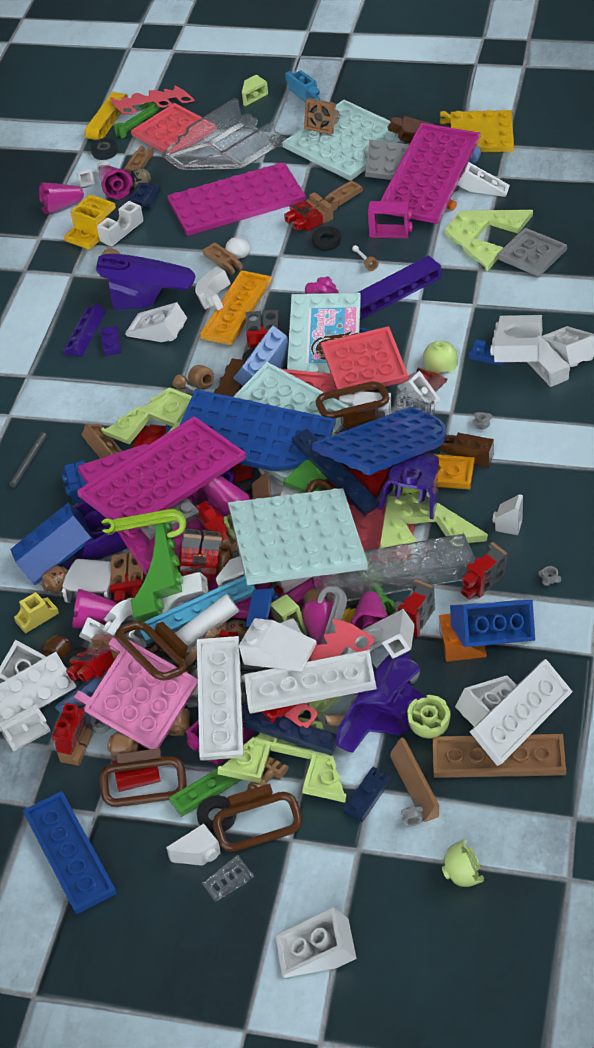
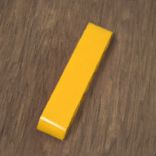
(104, 118)

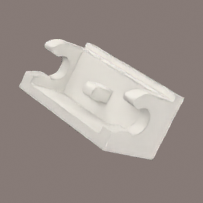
(24, 727)

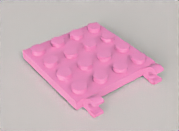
(136, 701)

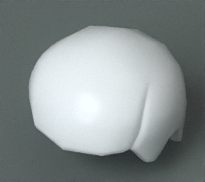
(238, 247)

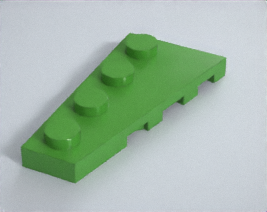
(303, 476)

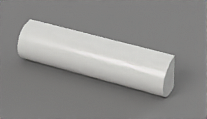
(211, 617)

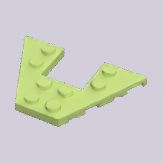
(469, 225)
(166, 408)
(409, 511)
(321, 777)

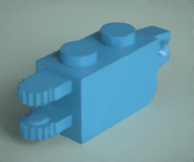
(302, 85)

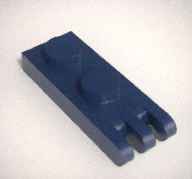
(367, 794)

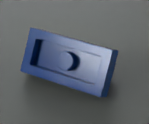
(482, 352)

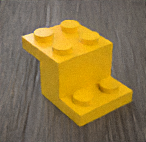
(85, 220)

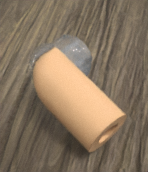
(329, 720)

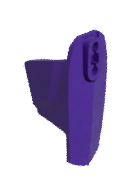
(138, 280)
(416, 473)
(102, 543)
(382, 708)

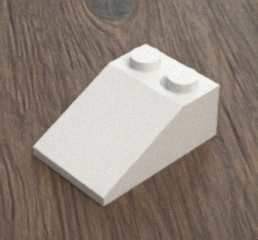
(158, 323)
(572, 344)
(275, 646)
(18, 659)
(482, 698)
(316, 944)

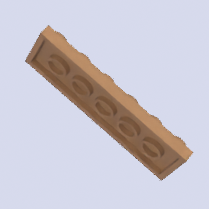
(466, 758)

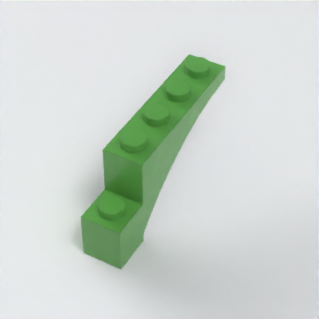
(162, 578)

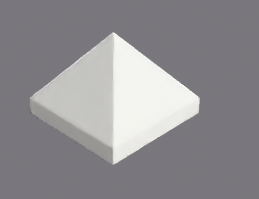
(85, 178)

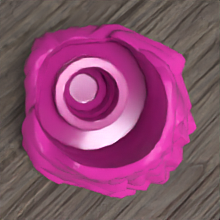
(323, 286)

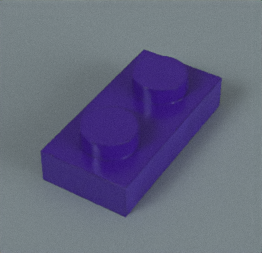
(110, 340)

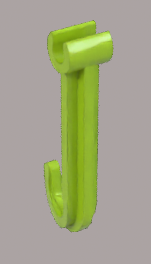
(147, 520)

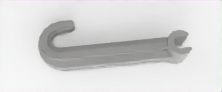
(337, 609)

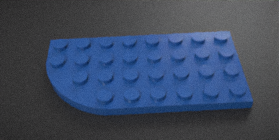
(258, 428)
(384, 440)

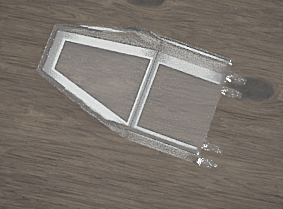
(223, 141)

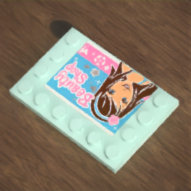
(318, 320)

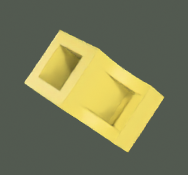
(34, 612)

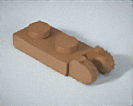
(139, 159)
(343, 194)
(222, 258)

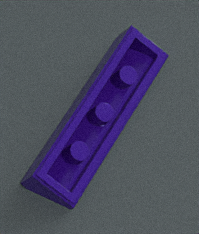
(84, 331)

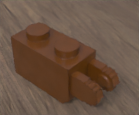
(405, 127)
(470, 446)

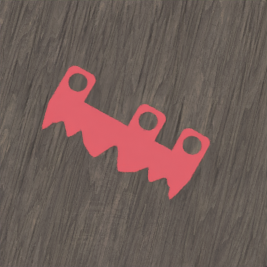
(154, 95)
(336, 643)

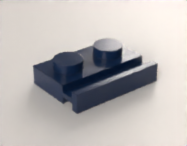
(145, 194)

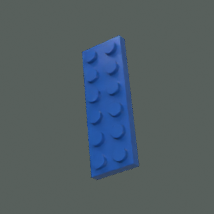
(69, 852)

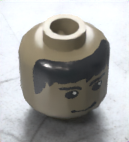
(139, 176)

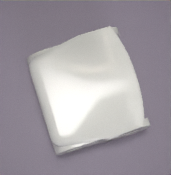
(90, 576)

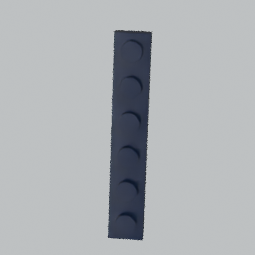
(336, 474)
(287, 730)

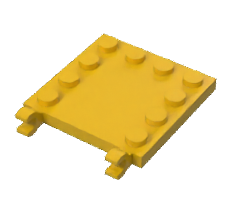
(493, 126)

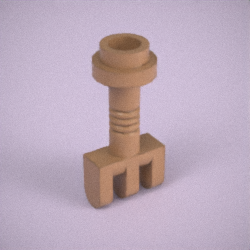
(270, 771)

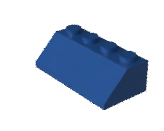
(51, 543)
(493, 622)

